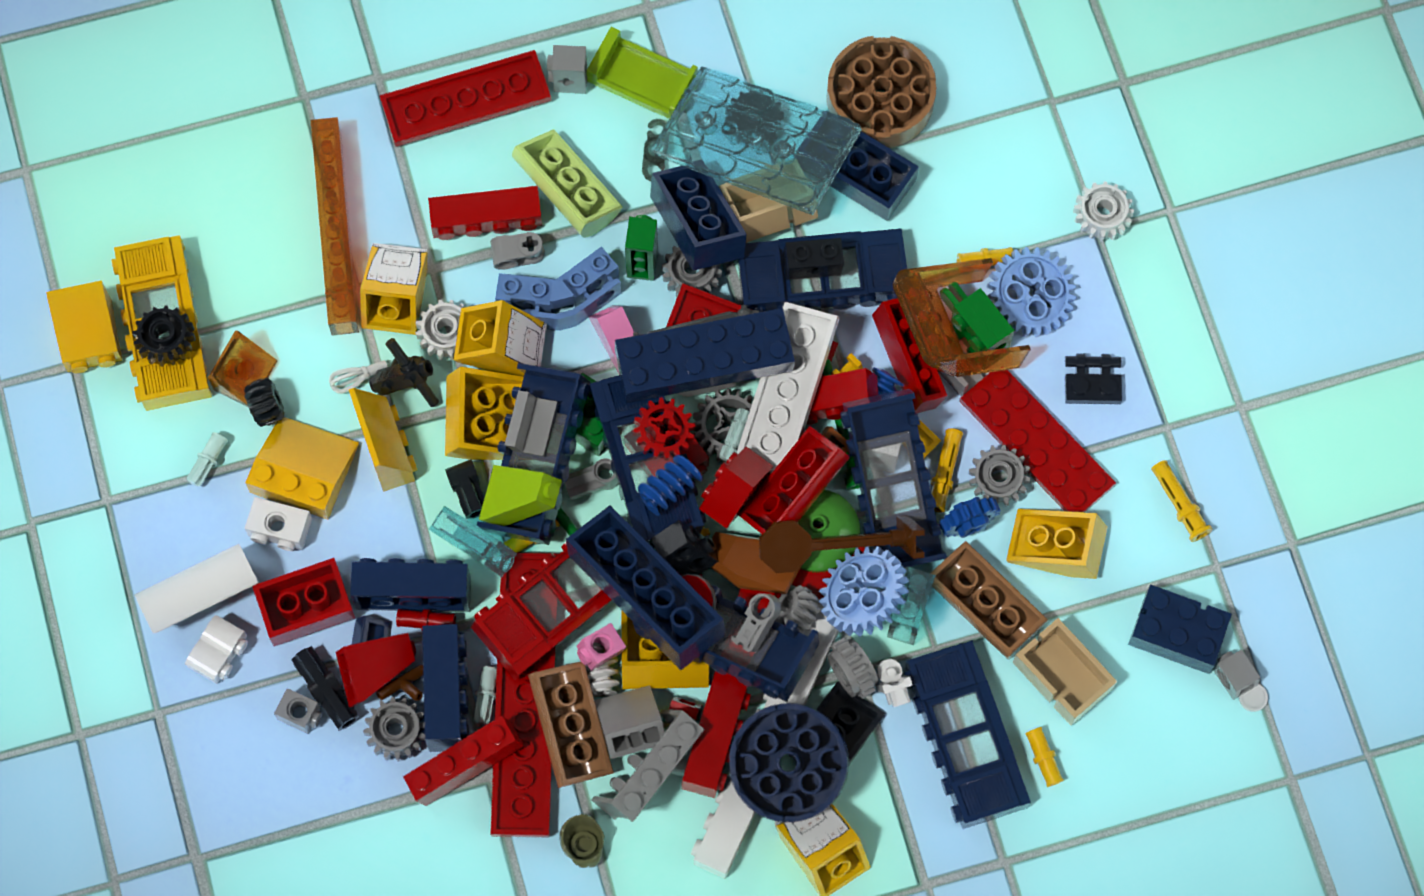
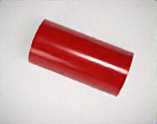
(795, 481)

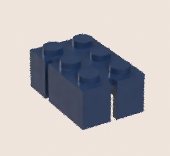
(1179, 629)

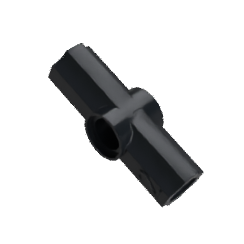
(325, 688)

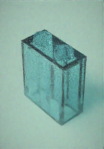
(473, 541)
(907, 623)

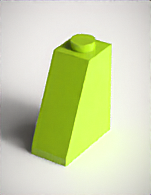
(518, 495)

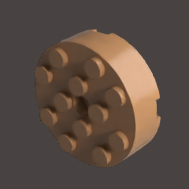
(888, 66)

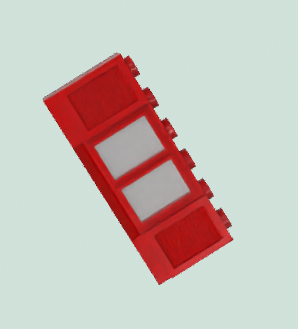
(539, 613)

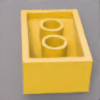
(1058, 542)

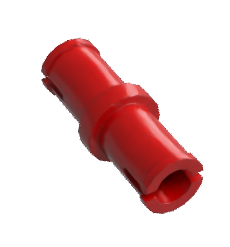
(417, 619)

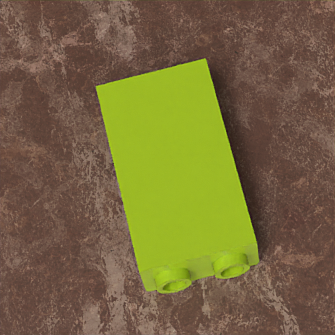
(639, 74)

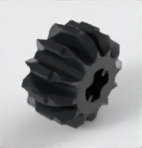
(264, 402)

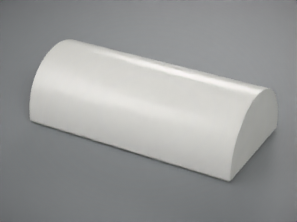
(196, 588)

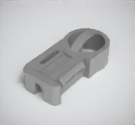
(756, 626)

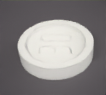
(1254, 699)

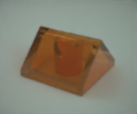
(239, 366)

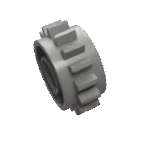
(676, 274)
(999, 460)
(852, 668)
(399, 744)

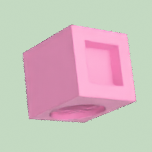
(608, 638)

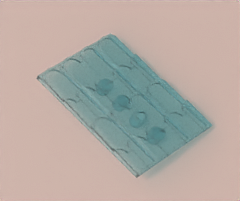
(757, 139)

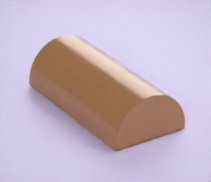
(987, 600)
(570, 724)

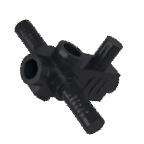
(403, 374)

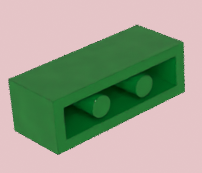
(641, 247)

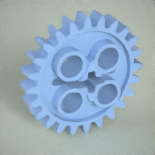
(1044, 273)
(858, 586)

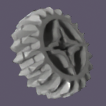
(717, 406)

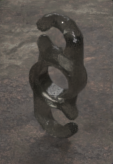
(648, 159)

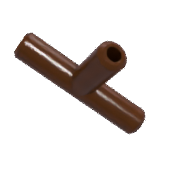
(403, 683)

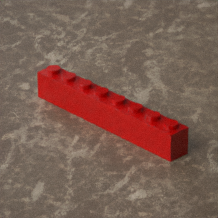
(720, 724)

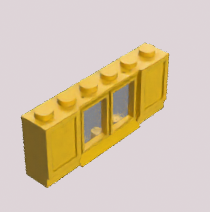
(156, 276)

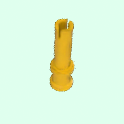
(1187, 512)

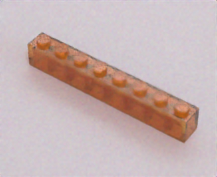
(334, 226)

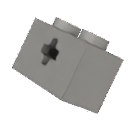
(568, 69)

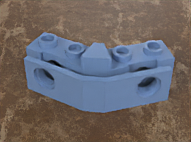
(576, 287)

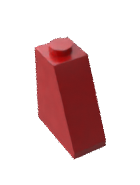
(373, 664)

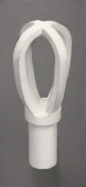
(362, 372)

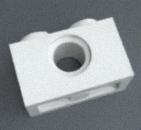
(266, 513)

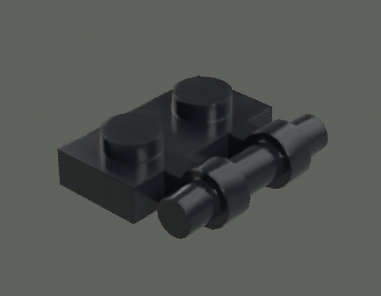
(1093, 388)

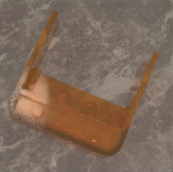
(932, 327)

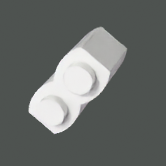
(216, 649)

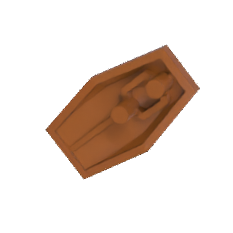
(743, 568)

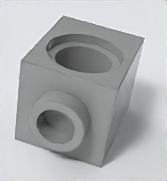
(1236, 673)
(293, 700)

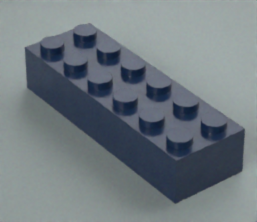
(704, 355)
(645, 587)

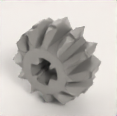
(799, 606)

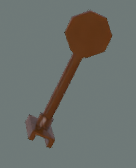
(788, 546)

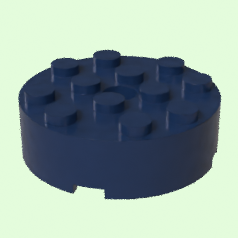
(819, 755)

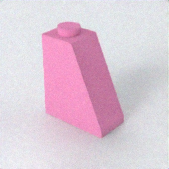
(611, 325)

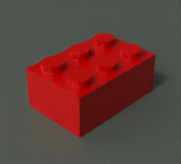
(303, 602)

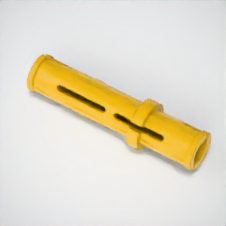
(942, 481)

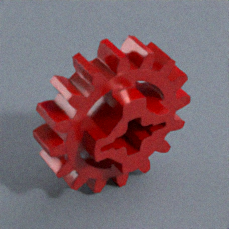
(653, 425)

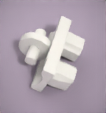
(893, 682)

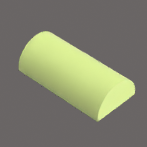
(567, 182)

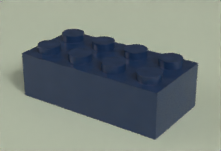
(875, 176)
(698, 217)
(411, 585)
(443, 686)

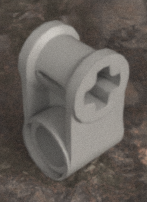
(512, 250)

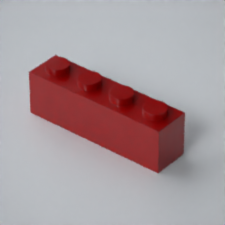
(485, 212)
(906, 357)
(841, 388)
(463, 761)

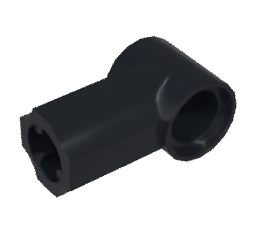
(465, 483)

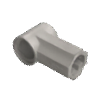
(588, 480)

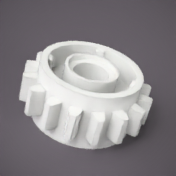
(1105, 197)
(432, 321)

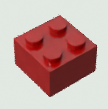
(734, 486)

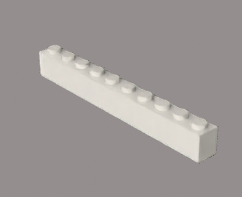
(733, 817)

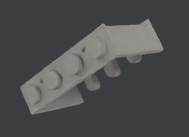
(653, 770)

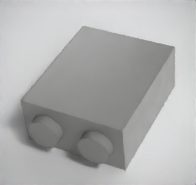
(630, 721)

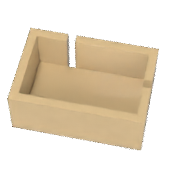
(761, 215)
(1064, 671)

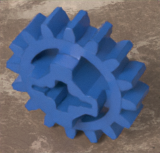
(969, 517)

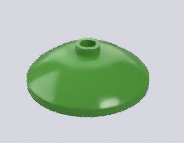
(838, 520)

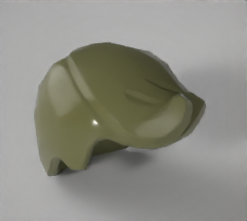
(582, 840)

